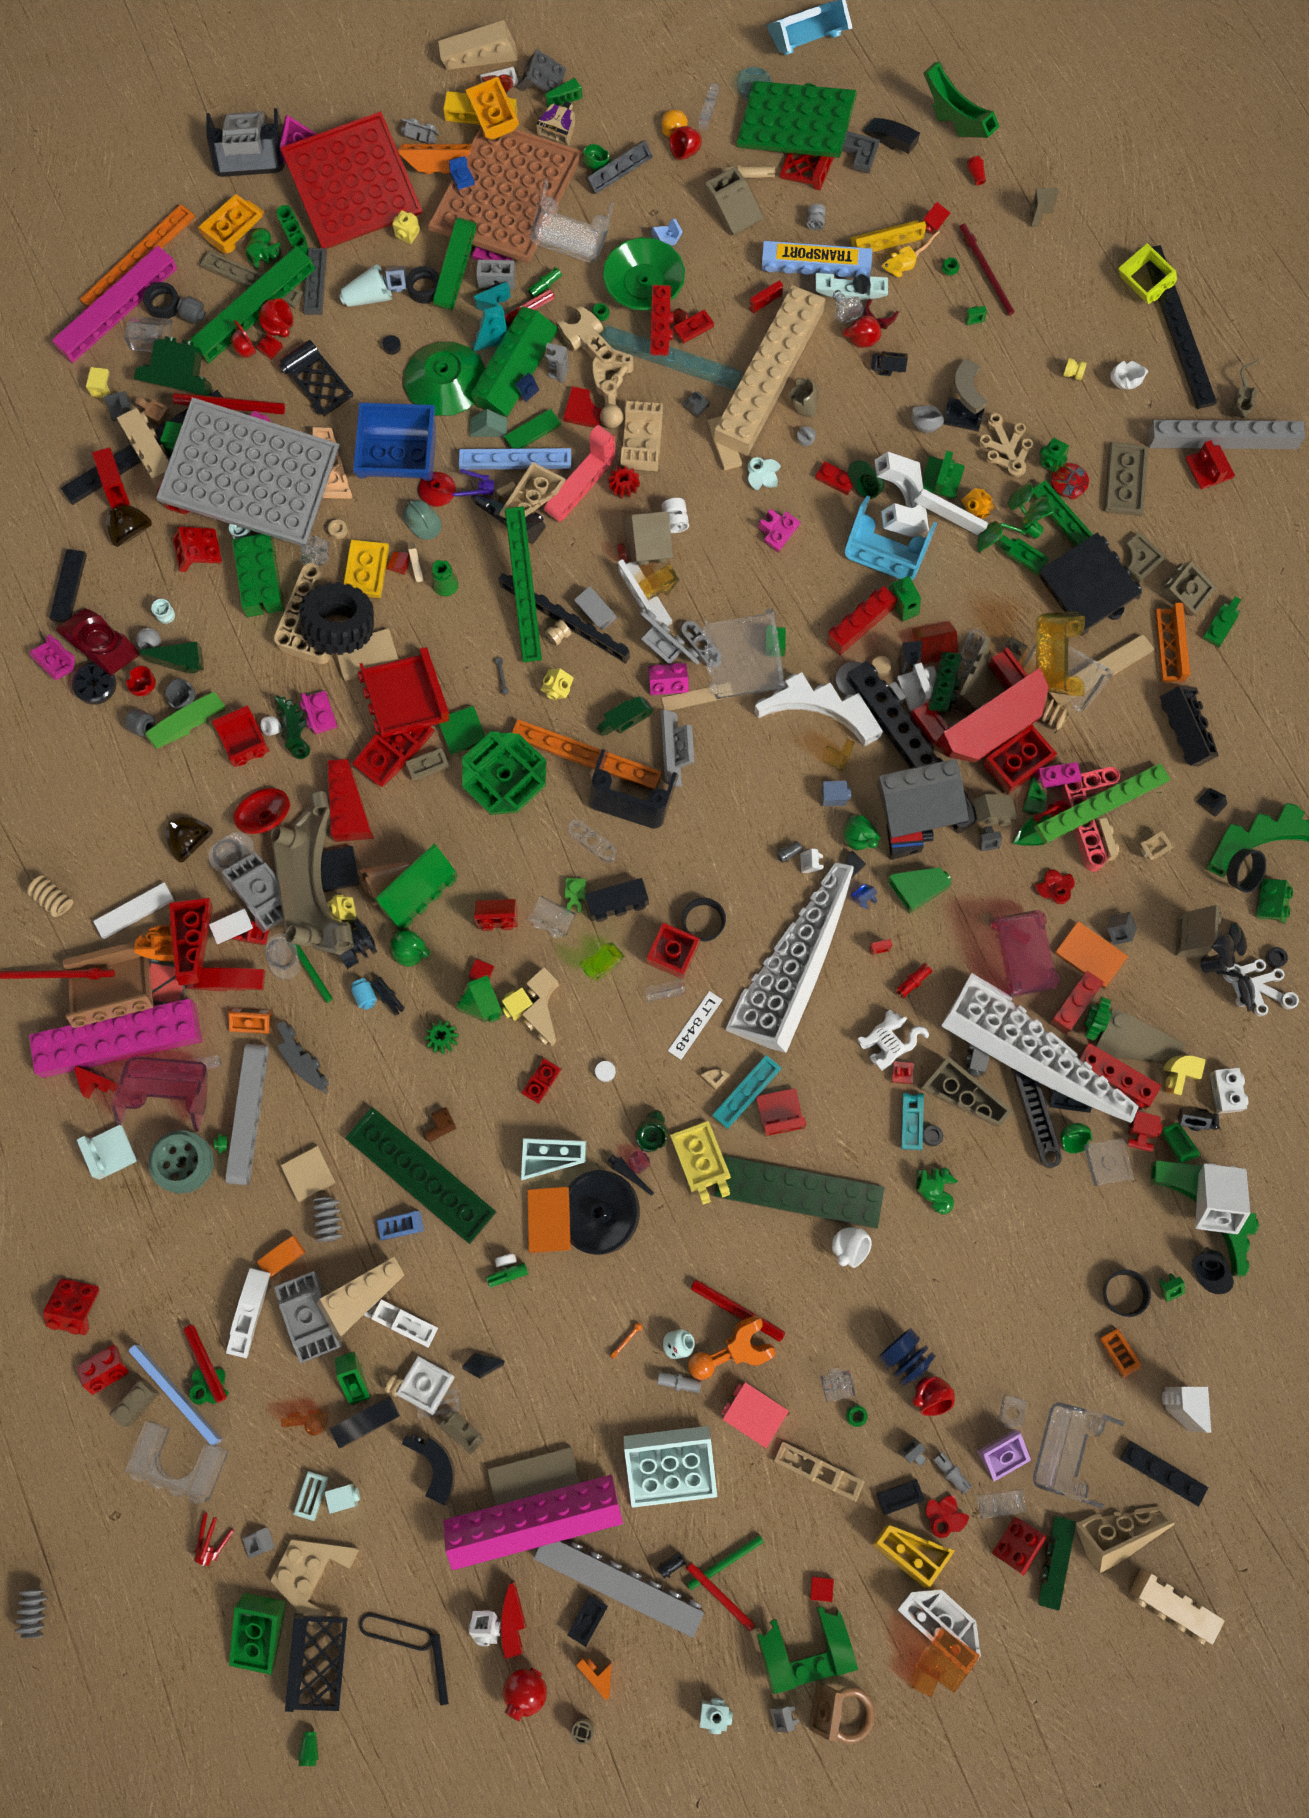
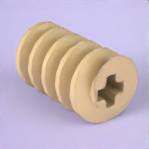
(1054, 714)
(49, 897)

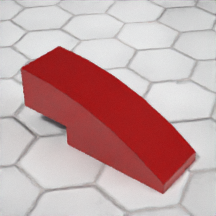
(512, 1622)

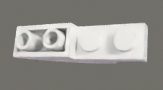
(247, 1313)

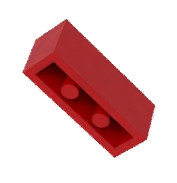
(1076, 1002)

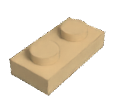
(1106, 834)

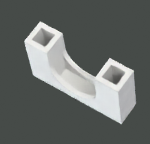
(907, 476)

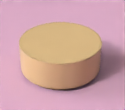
(337, 529)
(882, 665)

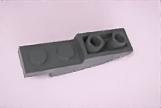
(303, 1065)

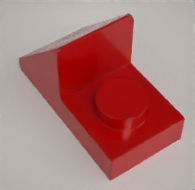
(89, 1081)

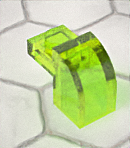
(602, 961)

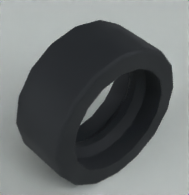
(417, 274)
(158, 289)

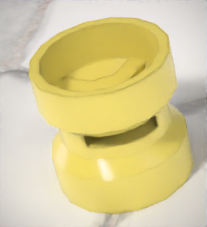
(1073, 368)

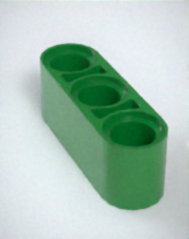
(291, 228)

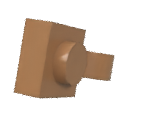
(154, 410)

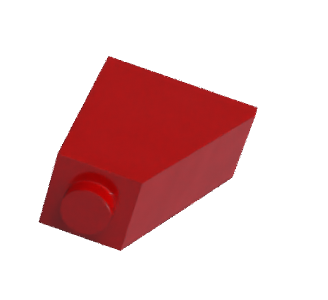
(110, 477)

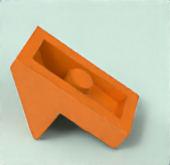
(600, 1680)

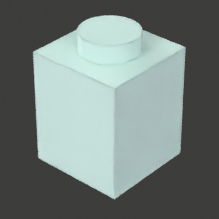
(342, 1498)

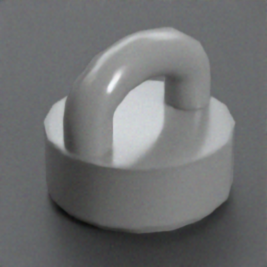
(806, 436)

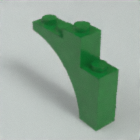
(953, 106)

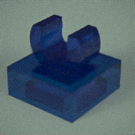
(863, 894)

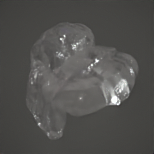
(847, 309)

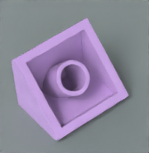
(1004, 1454)

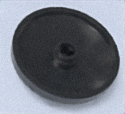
(602, 1212)

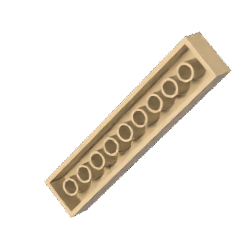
(769, 370)

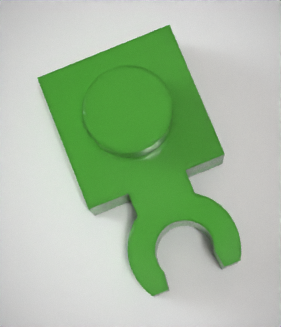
(575, 891)

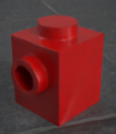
(935, 218)

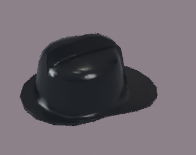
(1213, 1271)

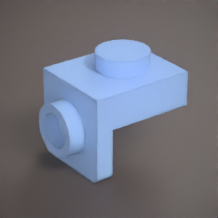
(668, 234)

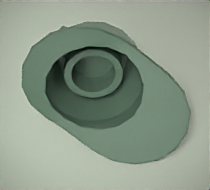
(422, 520)

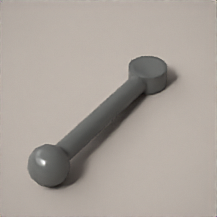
(499, 662)

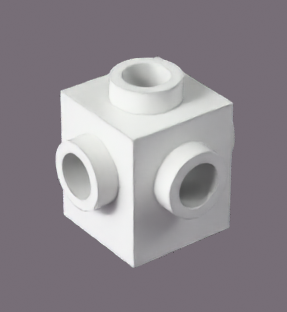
(485, 1627)

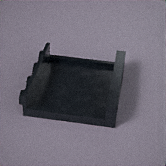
(1090, 581)

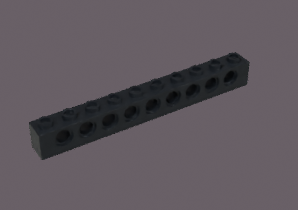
(890, 726)

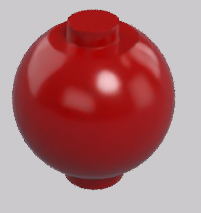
(524, 1693)

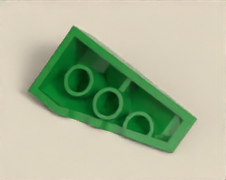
(480, 1001)

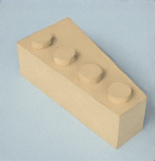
(479, 47)
(145, 444)
(1176, 1606)

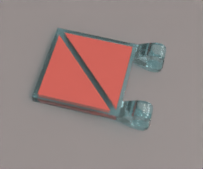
(164, 983)

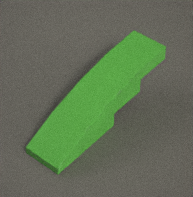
(183, 720)

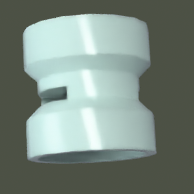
(239, 532)
(163, 611)

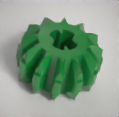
(446, 1031)

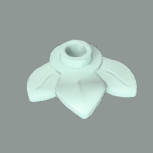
(765, 475)

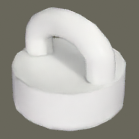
(270, 726)

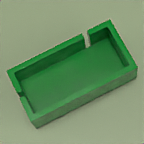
(258, 575)

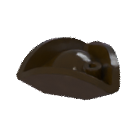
(126, 523)
(186, 836)

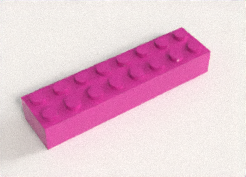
(115, 1038)
(532, 1522)

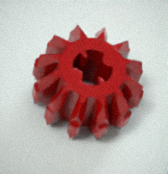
(624, 481)

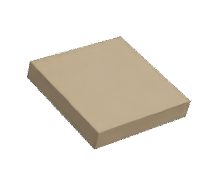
(308, 1174)

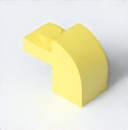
(1179, 1069)

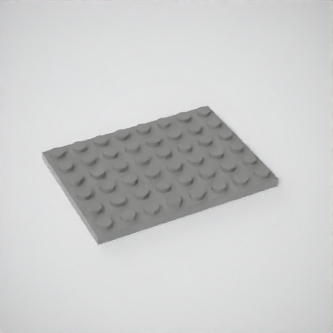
(248, 472)

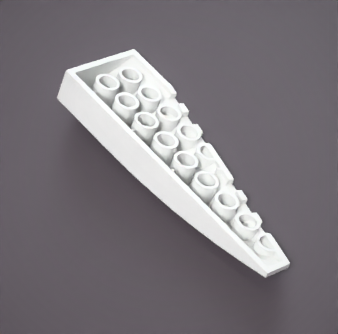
(779, 993)
(1004, 1031)

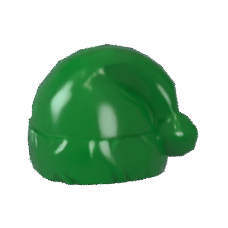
(860, 833)
(408, 948)

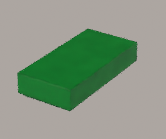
(1179, 1142)

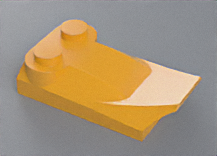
(492, 108)
(230, 223)

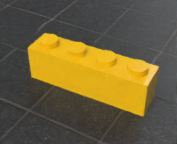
(459, 109)

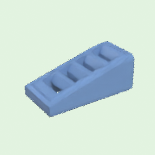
(416, 1220)

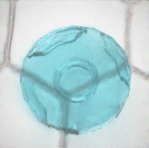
(748, 76)

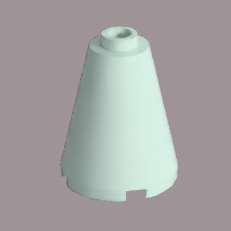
(366, 289)

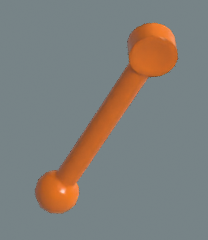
(637, 1327)

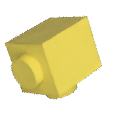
(516, 1004)

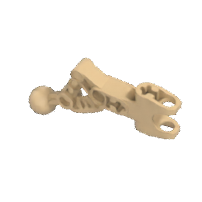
(586, 335)

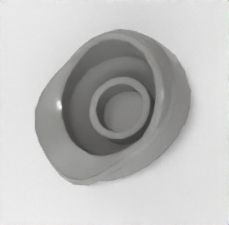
(927, 418)

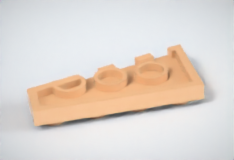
(337, 484)

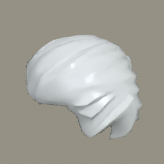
(1128, 375)

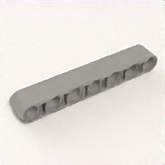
(247, 1114)

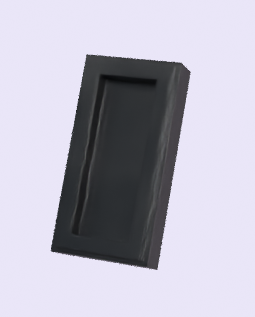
(900, 1497)

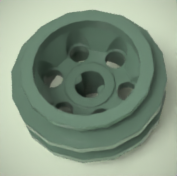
(200, 1171)

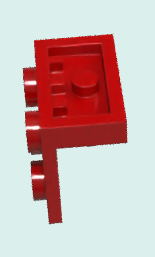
(195, 546)
(780, 1112)

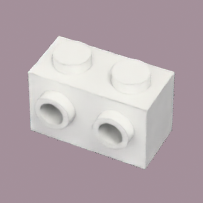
(1228, 1090)

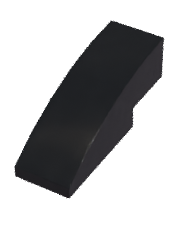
(893, 134)
(364, 1422)

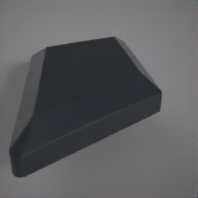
(481, 1365)

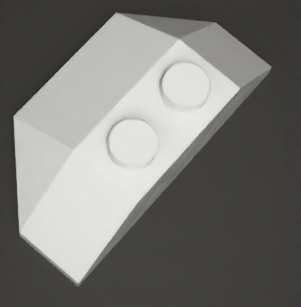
(935, 1609)

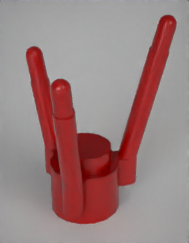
(204, 1551)

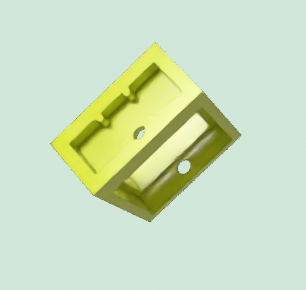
(1136, 262)

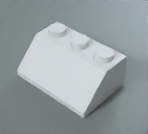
(1189, 1407)

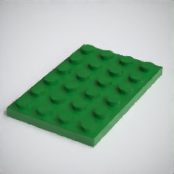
(796, 119)

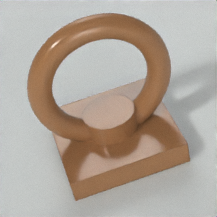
(828, 1713)

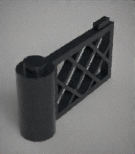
(305, 357)

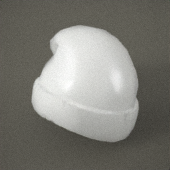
(851, 1246)

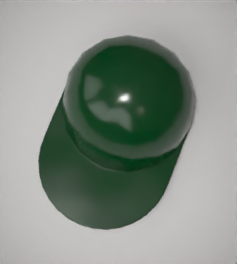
(865, 479)

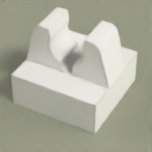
(810, 861)

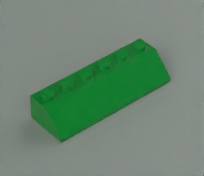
(513, 359)

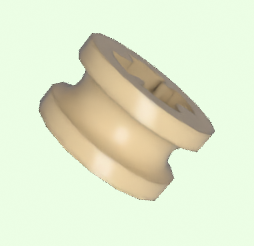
(393, 1385)

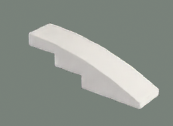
(402, 1322)

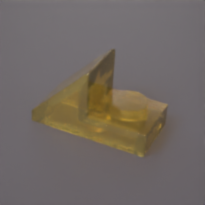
(659, 582)

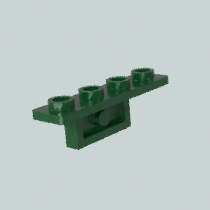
(946, 683)
(1056, 1564)

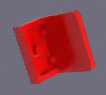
(70, 1306)

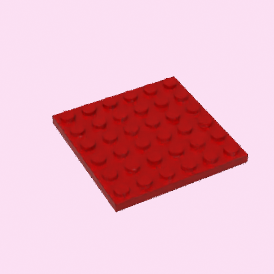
(351, 180)

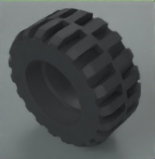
(336, 600)

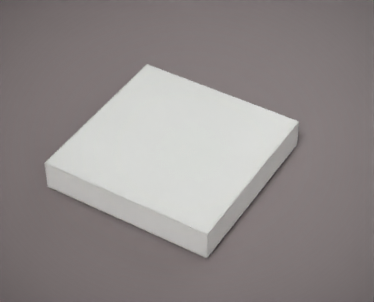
(425, 1385)

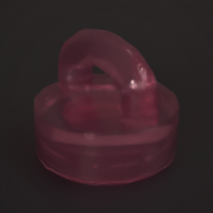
(639, 1161)

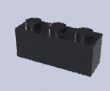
(617, 900)

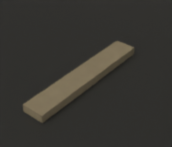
(241, 274)

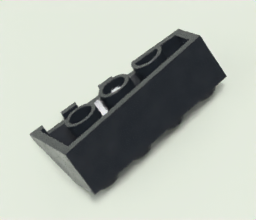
(1189, 725)

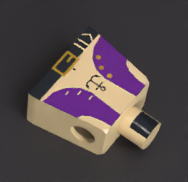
(557, 123)

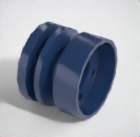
(907, 1357)

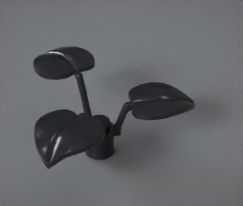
(1225, 947)

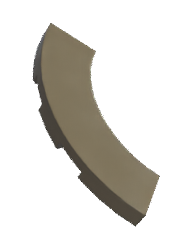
(965, 386)

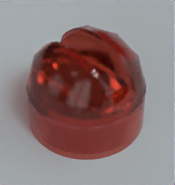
(679, 315)

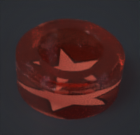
(622, 551)

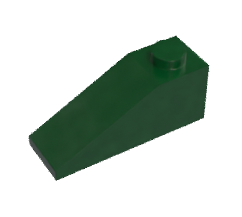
(180, 657)

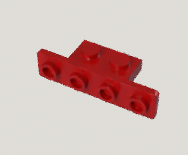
(661, 320)

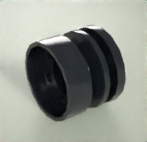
(362, 939)

